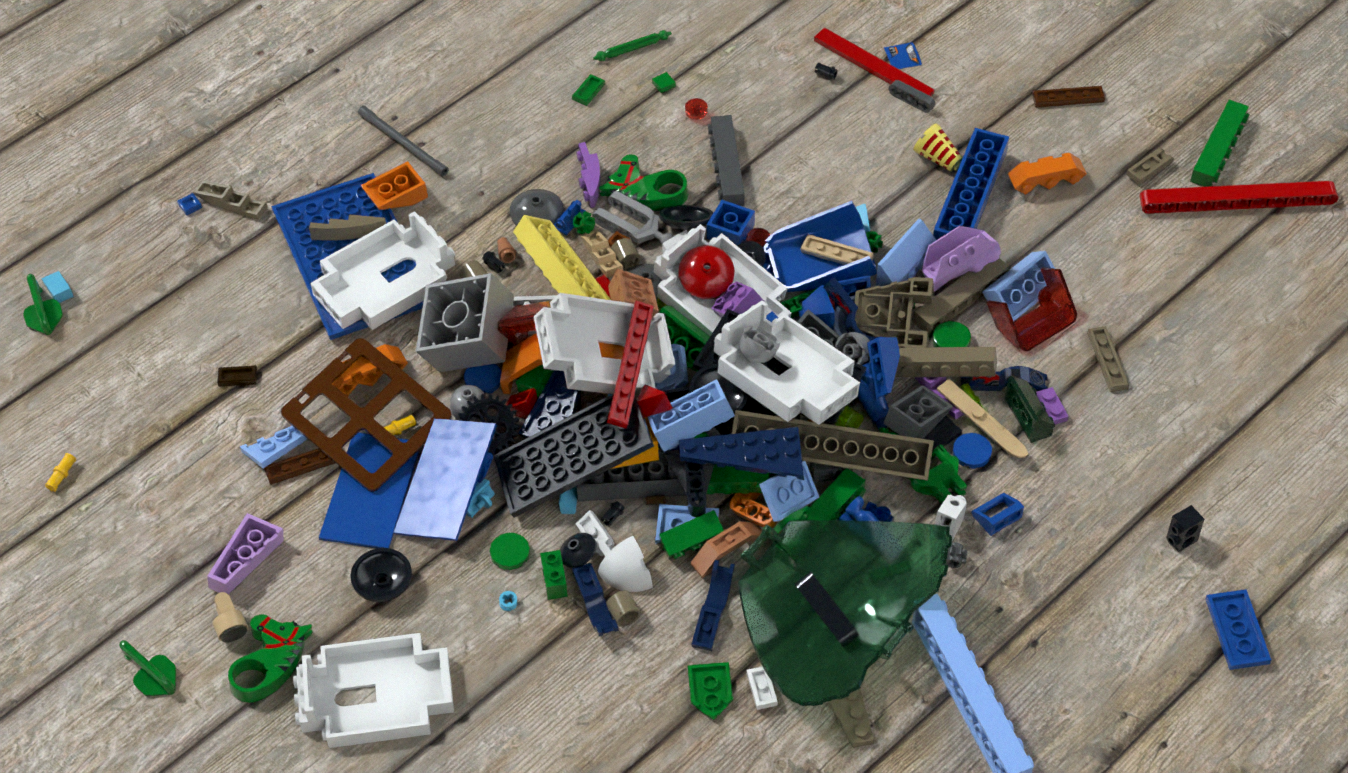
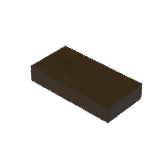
(237, 376)

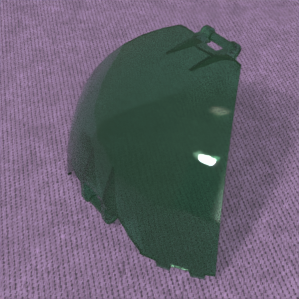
(870, 571)

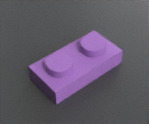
(1053, 405)

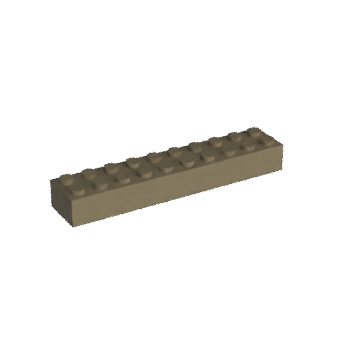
(848, 446)

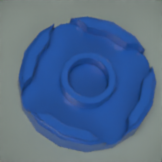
(484, 377)
(972, 450)

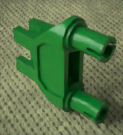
(941, 477)

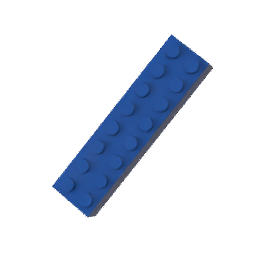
(972, 182)

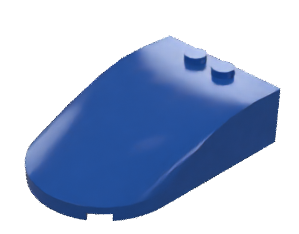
(808, 272)

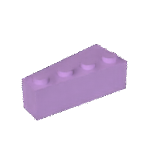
(244, 552)

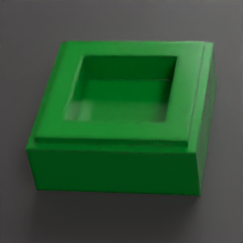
(663, 82)

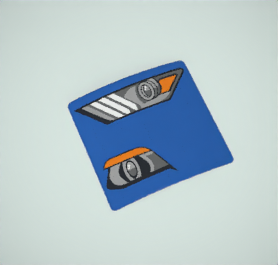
(903, 55)

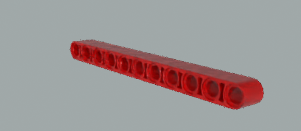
(1238, 197)

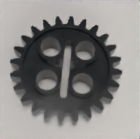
(503, 418)

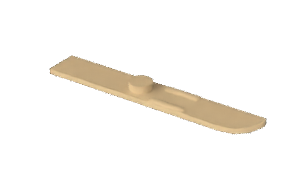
(982, 419)

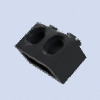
(1185, 528)

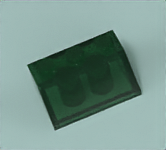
(1028, 409)

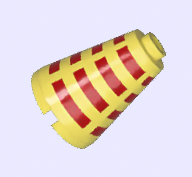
(938, 148)

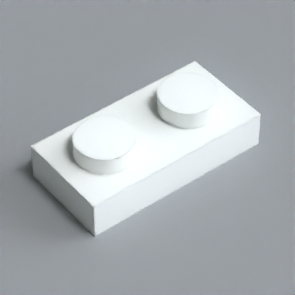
(761, 688)

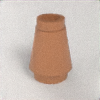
(505, 250)

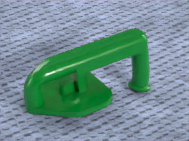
(42, 315)
(155, 676)

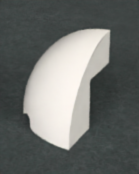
(625, 568)

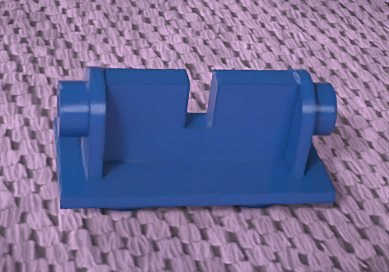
(565, 222)

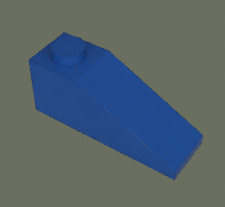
(884, 361)

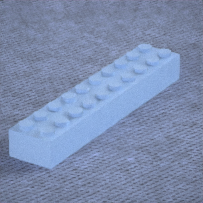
(969, 689)

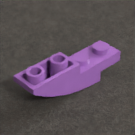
(589, 174)

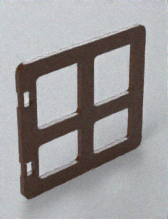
(364, 417)

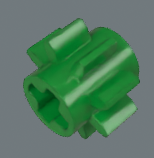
(584, 222)
(874, 241)

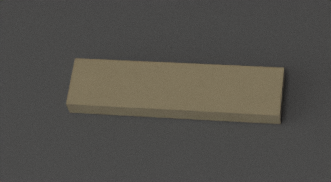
(1108, 359)

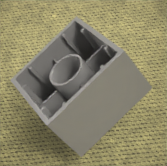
(462, 323)

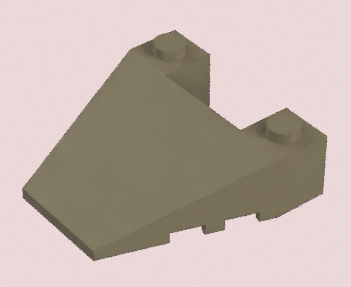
(889, 310)

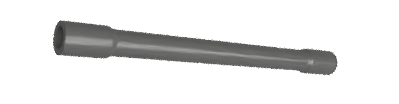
(371, 117)

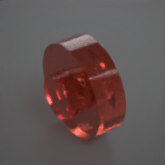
(696, 108)
(758, 235)

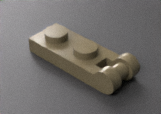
(1149, 166)

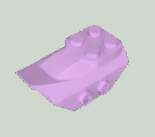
(958, 253)

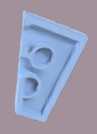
(672, 516)

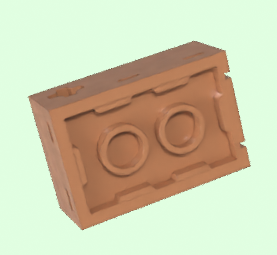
(631, 287)

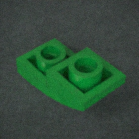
(800, 514)

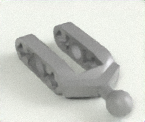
(635, 210)

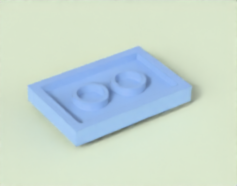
(788, 493)

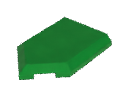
(710, 687)

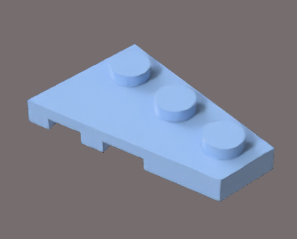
(270, 449)

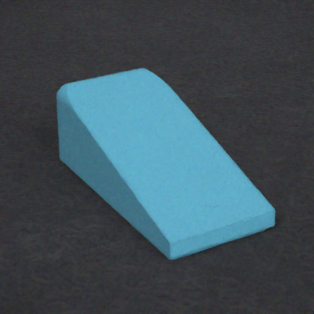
(57, 287)

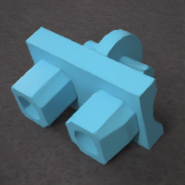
(480, 498)

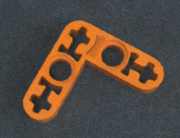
(748, 501)

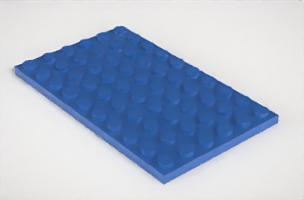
(318, 207)

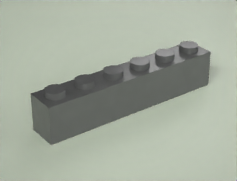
(727, 160)

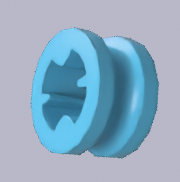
(506, 596)

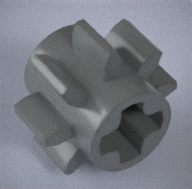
(956, 555)

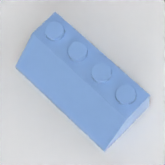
(906, 255)
(1020, 284)
(691, 415)

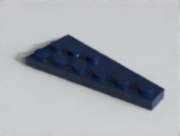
(552, 406)
(756, 452)

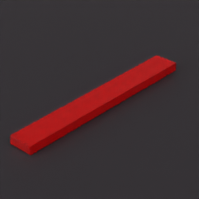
(868, 61)
(630, 364)

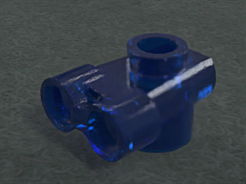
(882, 512)

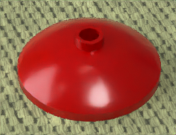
(703, 282)

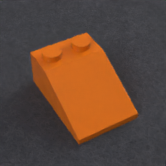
(396, 188)

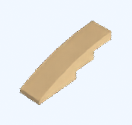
(601, 252)

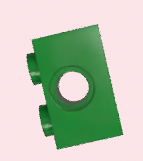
(554, 574)

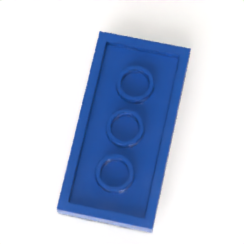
(1238, 629)

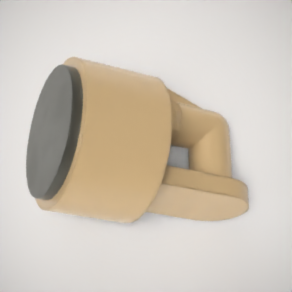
(230, 623)

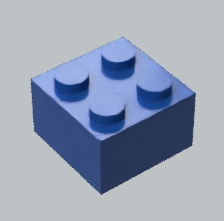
(731, 221)

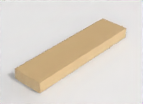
(832, 250)

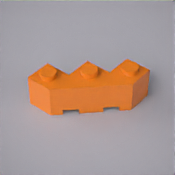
(1047, 172)
(365, 372)

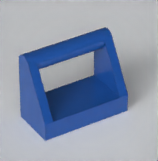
(1002, 519)

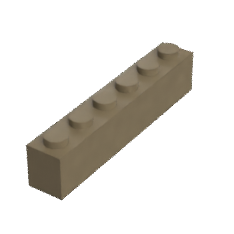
(958, 296)
(947, 362)

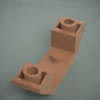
(724, 544)

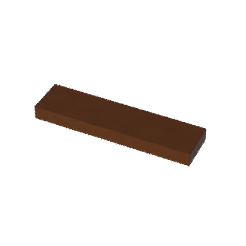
(1068, 96)
(297, 465)

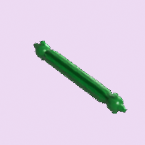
(632, 45)

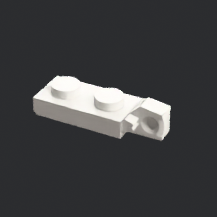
(590, 524)

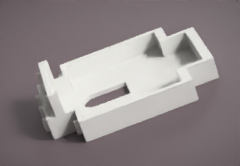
(353, 277)
(699, 310)
(570, 339)
(817, 373)
(407, 683)

